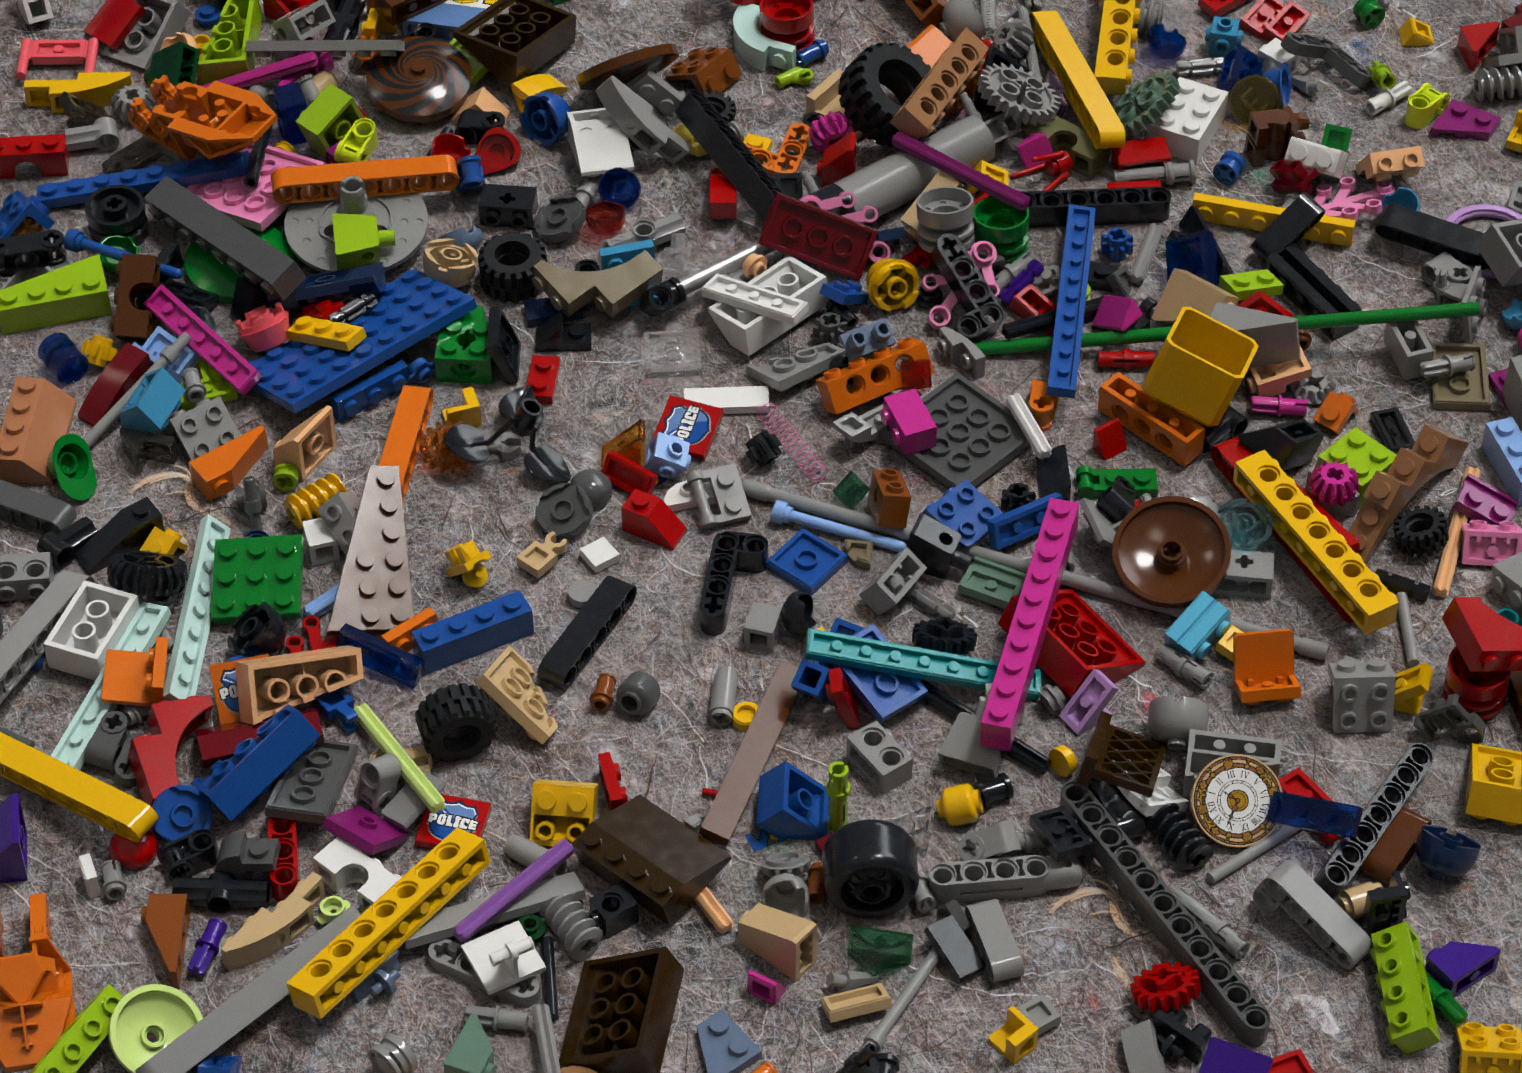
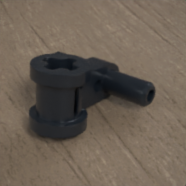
(870, 1062)

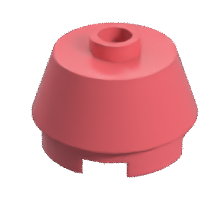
(264, 328)

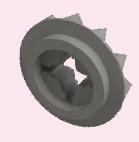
(1313, 394)
(786, 862)

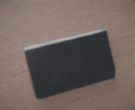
(1054, 473)

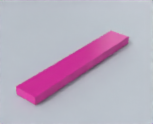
(204, 340)

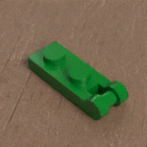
(1142, 479)

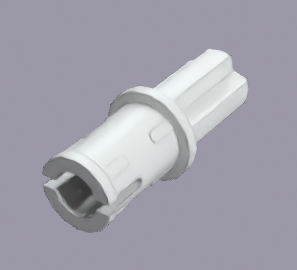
(1387, 98)

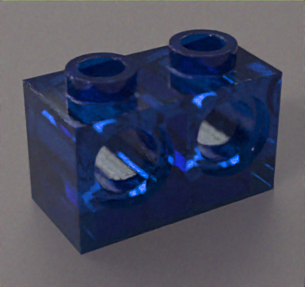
(1236, 65)
(288, 106)

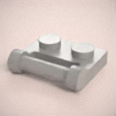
(727, 494)

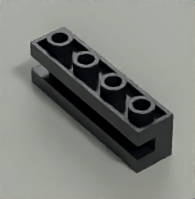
(1311, 288)

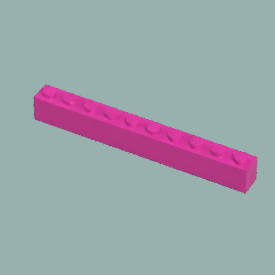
(1029, 625)

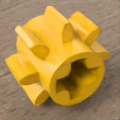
(99, 350)

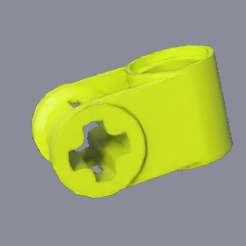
(1425, 106)
(358, 142)

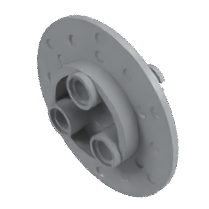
(311, 233)

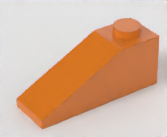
(228, 464)

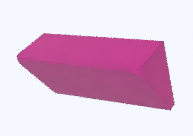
(1117, 313)

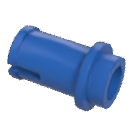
(813, 52)

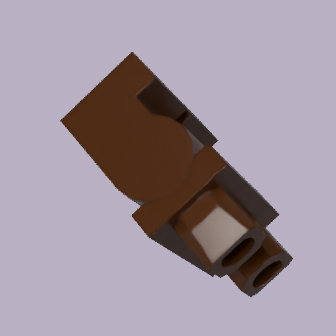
(1271, 133)

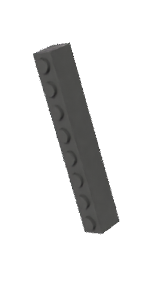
(224, 238)

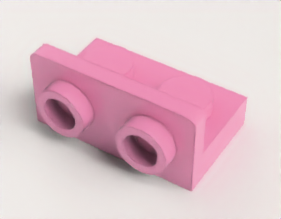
(1489, 543)

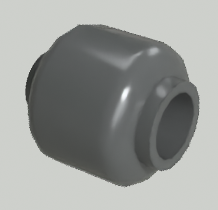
(638, 693)

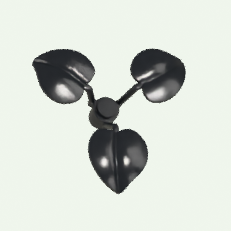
(526, 414)

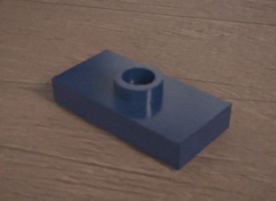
(541, 309)

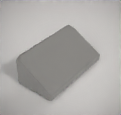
(407, 805)

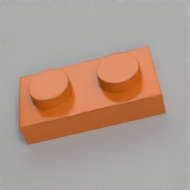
(401, 634)

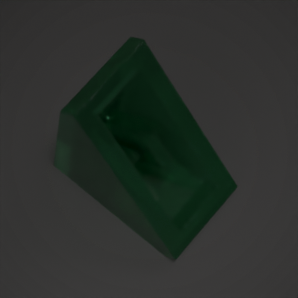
(879, 949)

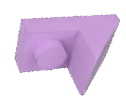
(1088, 702)

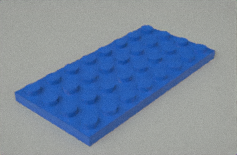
(405, 314)

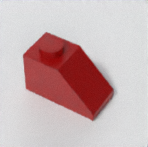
(838, 160)
(651, 520)

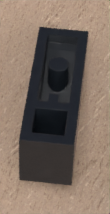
(122, 533)

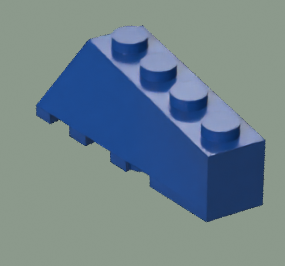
(473, 631)
(257, 762)

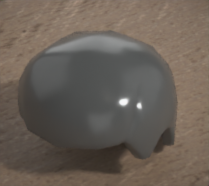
(596, 485)

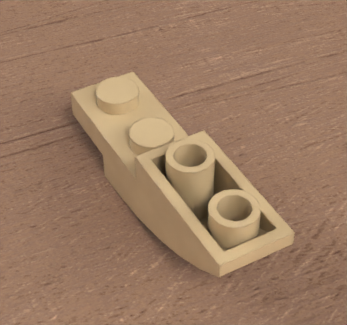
(271, 931)

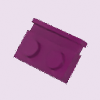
(1484, 501)

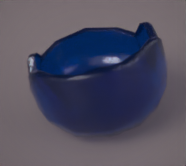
(1165, 44)
(620, 187)

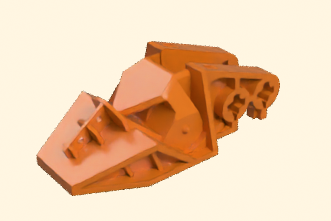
(202, 118)
(33, 994)

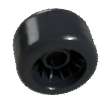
(870, 868)

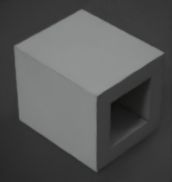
(762, 627)

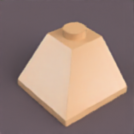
(308, 443)

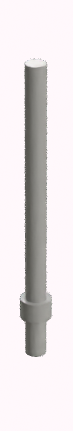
(167, 356)
(878, 1035)

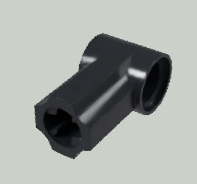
(1231, 425)
(67, 542)

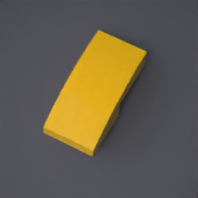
(538, 84)

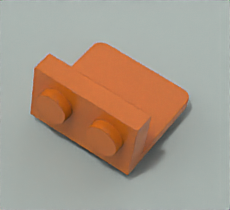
(1265, 666)

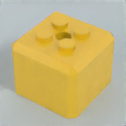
(1199, 367)

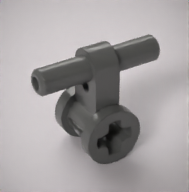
(252, 499)

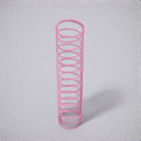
(794, 448)

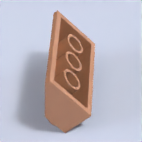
(31, 426)

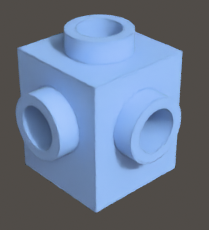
(667, 455)

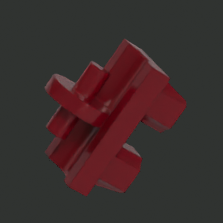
(1292, 177)

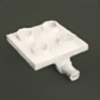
(503, 957)

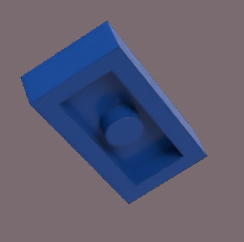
(845, 293)

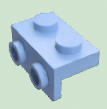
(157, 342)

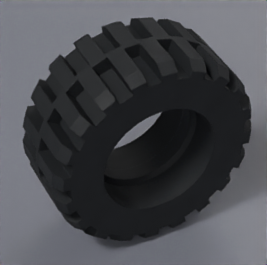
(862, 93)

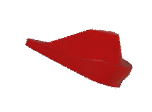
(496, 150)

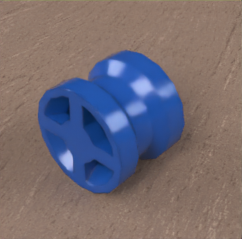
(1229, 167)

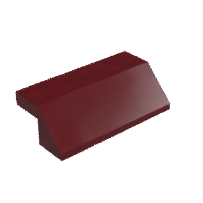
(220, 740)

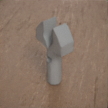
(503, 446)

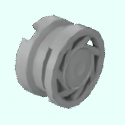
(392, 1056)

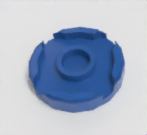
(181, 812)

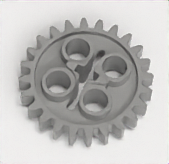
(1018, 94)

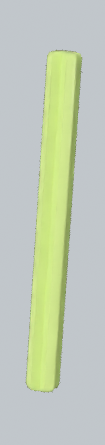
(409, 769)

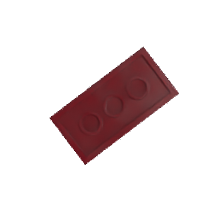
(817, 236)

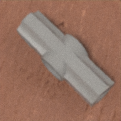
(643, 229)

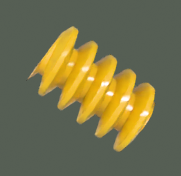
(308, 500)

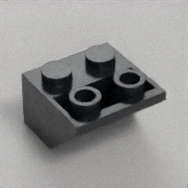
(1288, 443)

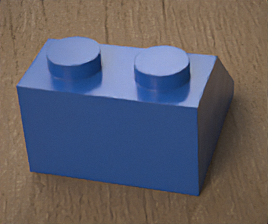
(792, 804)

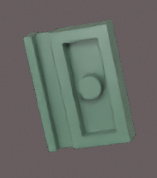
(991, 582)

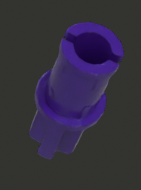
(207, 947)

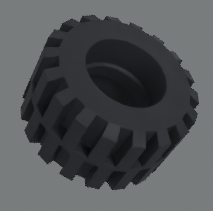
(508, 266)
(456, 722)

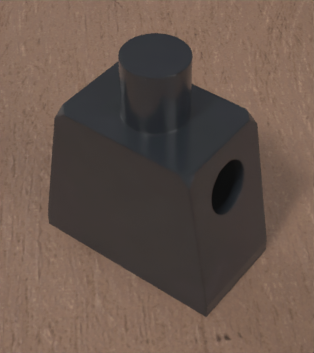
(937, 547)

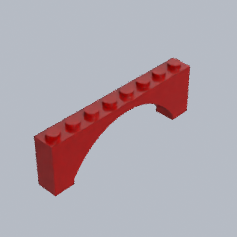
(1483, 636)

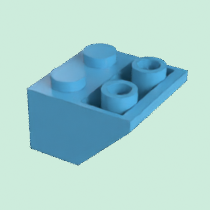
(152, 402)

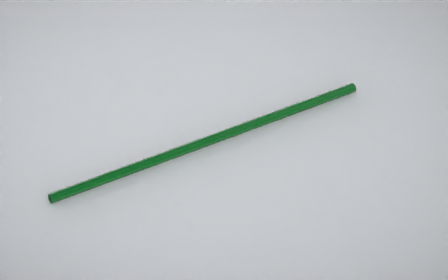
(1304, 323)

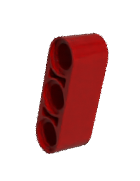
(288, 867)

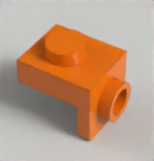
(1335, 412)

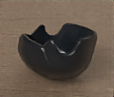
(797, 613)

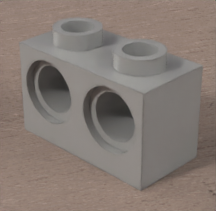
(25, 575)
(879, 757)

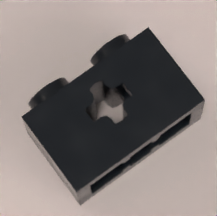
(508, 206)

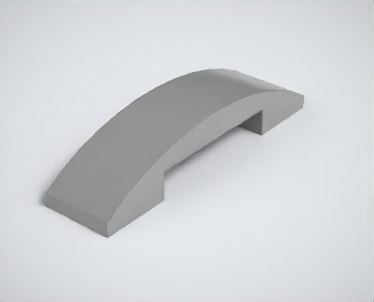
(866, 426)

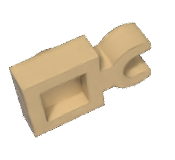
(541, 557)

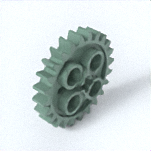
(1146, 102)

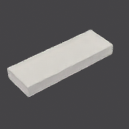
(732, 399)

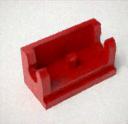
(1141, 152)

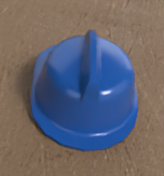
(1282, 79)

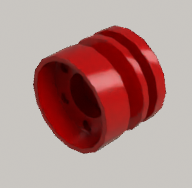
(788, 21)
(1477, 691)

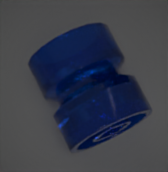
(63, 358)

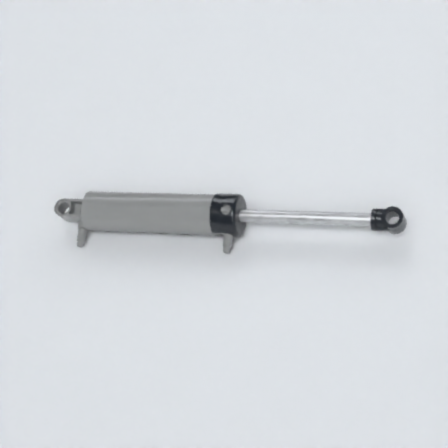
(881, 185)

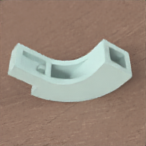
(754, 46)

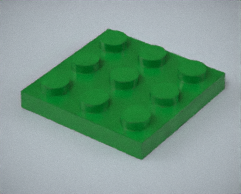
(257, 572)

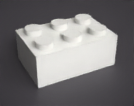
(1191, 119)
(89, 628)

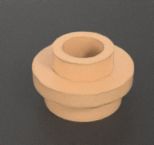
(754, 265)

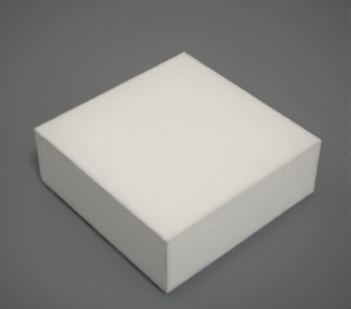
(599, 554)
(89, 875)

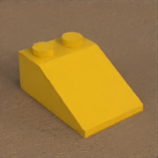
(1494, 784)

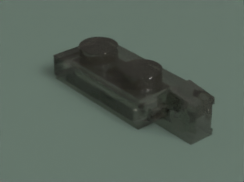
(133, 156)

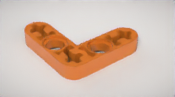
(776, 162)

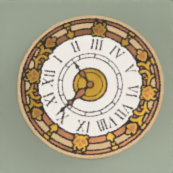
(1234, 800)

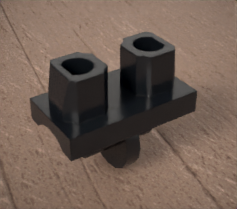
(1178, 1039)

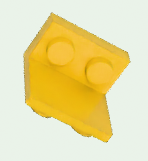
(1489, 1048)

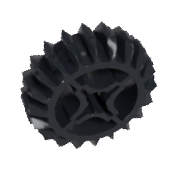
(147, 573)

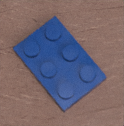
(882, 692)

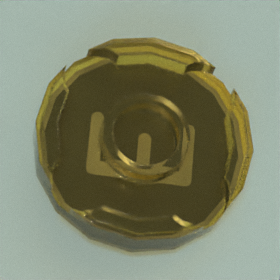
(1251, 95)

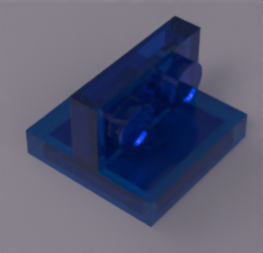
(1194, 254)

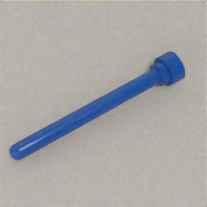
(77, 241)

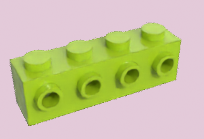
(1404, 988)

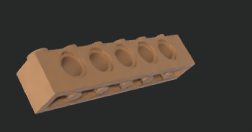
(940, 85)

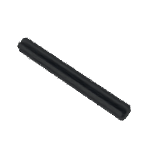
(1045, 320)

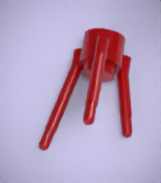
(1057, 164)

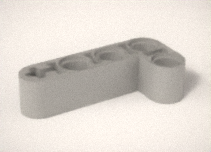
(1314, 913)

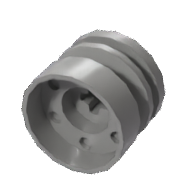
(943, 212)

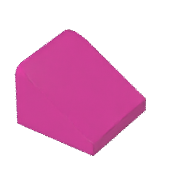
(1032, 146)
(764, 987)

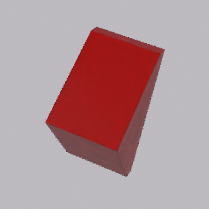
(1476, 42)

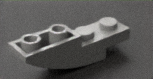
(638, 123)

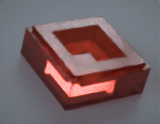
(916, 374)

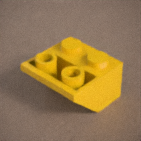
(561, 810)

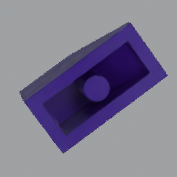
(1461, 964)

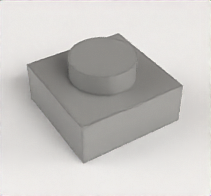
(1040, 1013)

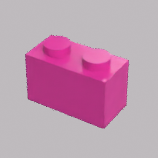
(909, 422)

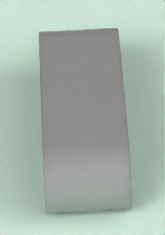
(994, 940)

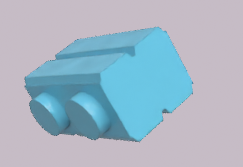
(1198, 626)

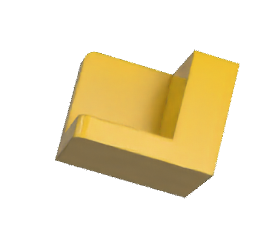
(468, 412)
(1015, 1037)

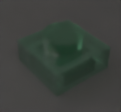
(851, 490)

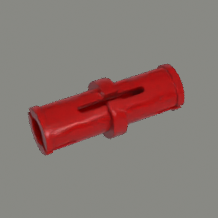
(1125, 359)

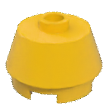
(892, 284)

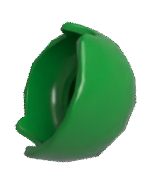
(118, 242)

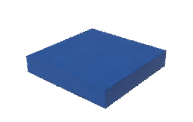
(806, 561)

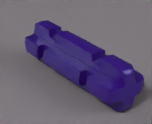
(1023, 279)

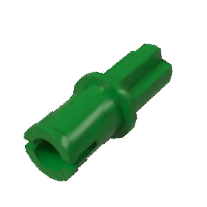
(1445, 1003)

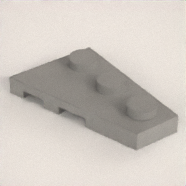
(787, 372)

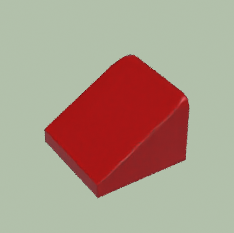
(1109, 439)

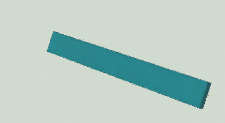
(905, 660)

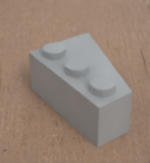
(1209, 745)

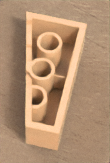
(292, 679)

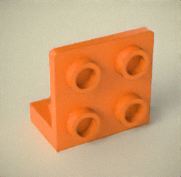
(135, 676)

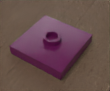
(365, 830)

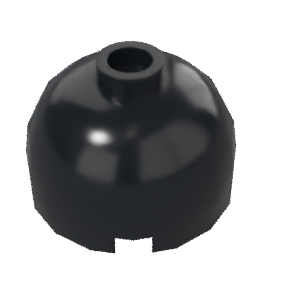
(258, 632)

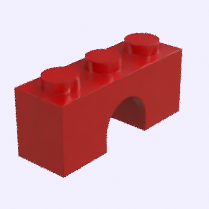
(45, 151)

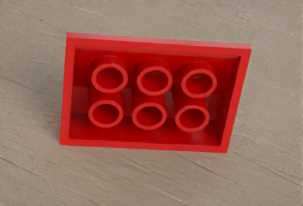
(1078, 643)

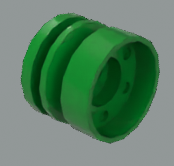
(1002, 227)

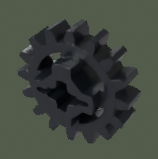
(944, 636)

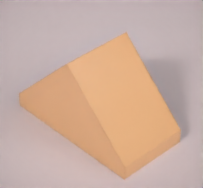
(482, 101)

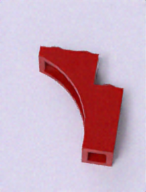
(155, 754)

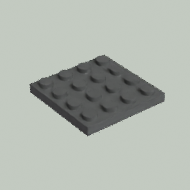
(972, 434)

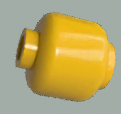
(960, 804)

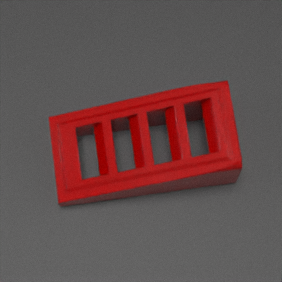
(1036, 299)

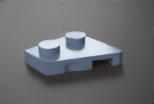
(725, 1045)

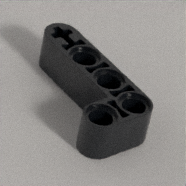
(951, 249)
(729, 555)

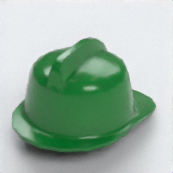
(73, 467)

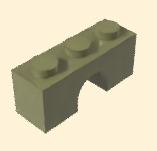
(1069, 137)

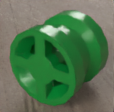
(1369, 13)

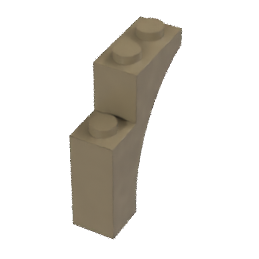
(608, 288)

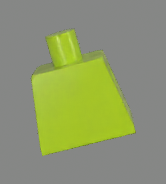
(359, 240)

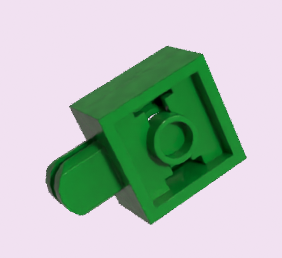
(463, 351)

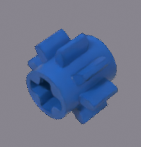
(1116, 244)

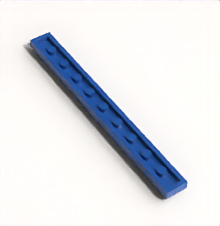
(1071, 302)

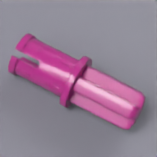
(1278, 406)

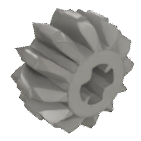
(1013, 38)
(124, 97)

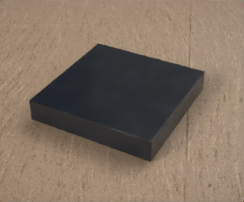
(503, 344)

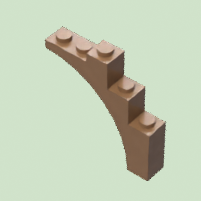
(1390, 491)

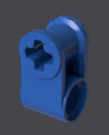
(470, 173)

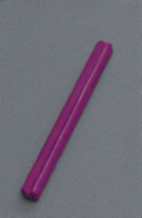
(961, 171)

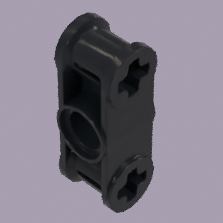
(31, 251)

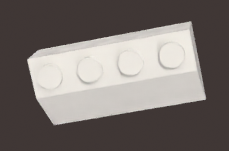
(753, 331)

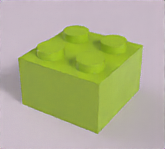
(328, 118)
(1361, 454)

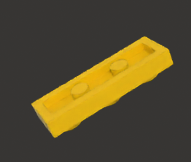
(326, 333)

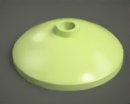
(149, 1010)

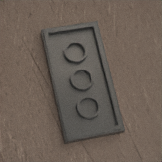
(312, 783)

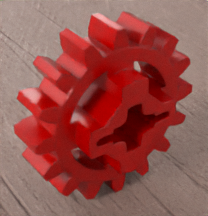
(1165, 987)

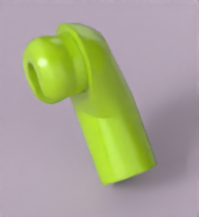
(795, 76)

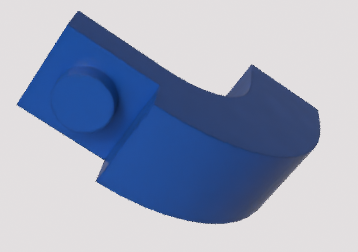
(814, 675)

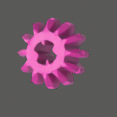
(829, 130)
(1333, 483)

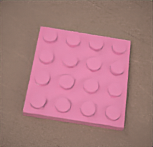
(255, 206)

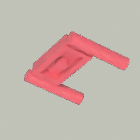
(57, 53)

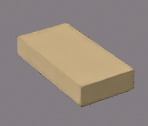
(856, 1002)

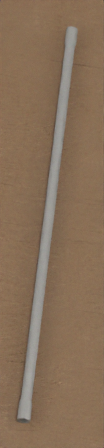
(764, 492)

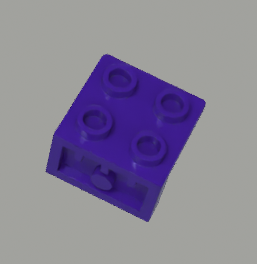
(1231, 1058)

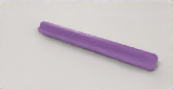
(513, 890)

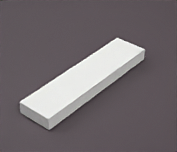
(755, 299)

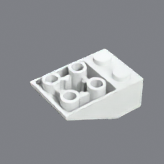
(598, 142)

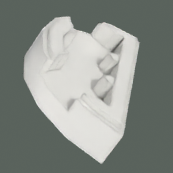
(682, 496)

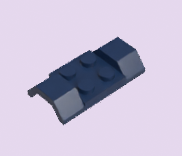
(337, 284)

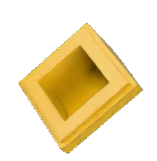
(1415, 33)

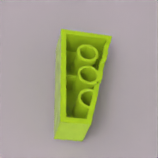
(226, 50)
(56, 297)

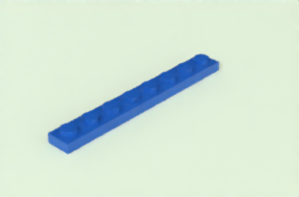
(145, 179)

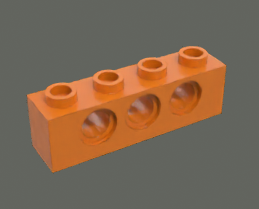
(833, 383)
(1151, 420)

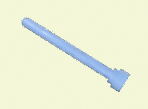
(783, 513)

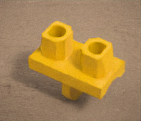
(465, 561)

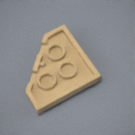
(512, 687)

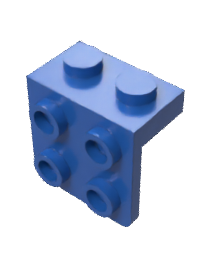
(17, 207)
(964, 511)

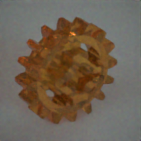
(441, 455)

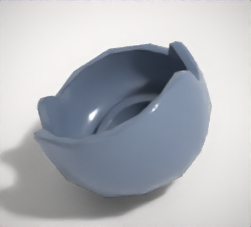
(473, 237)

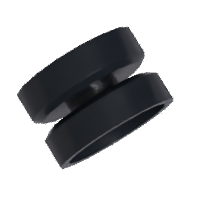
(117, 212)

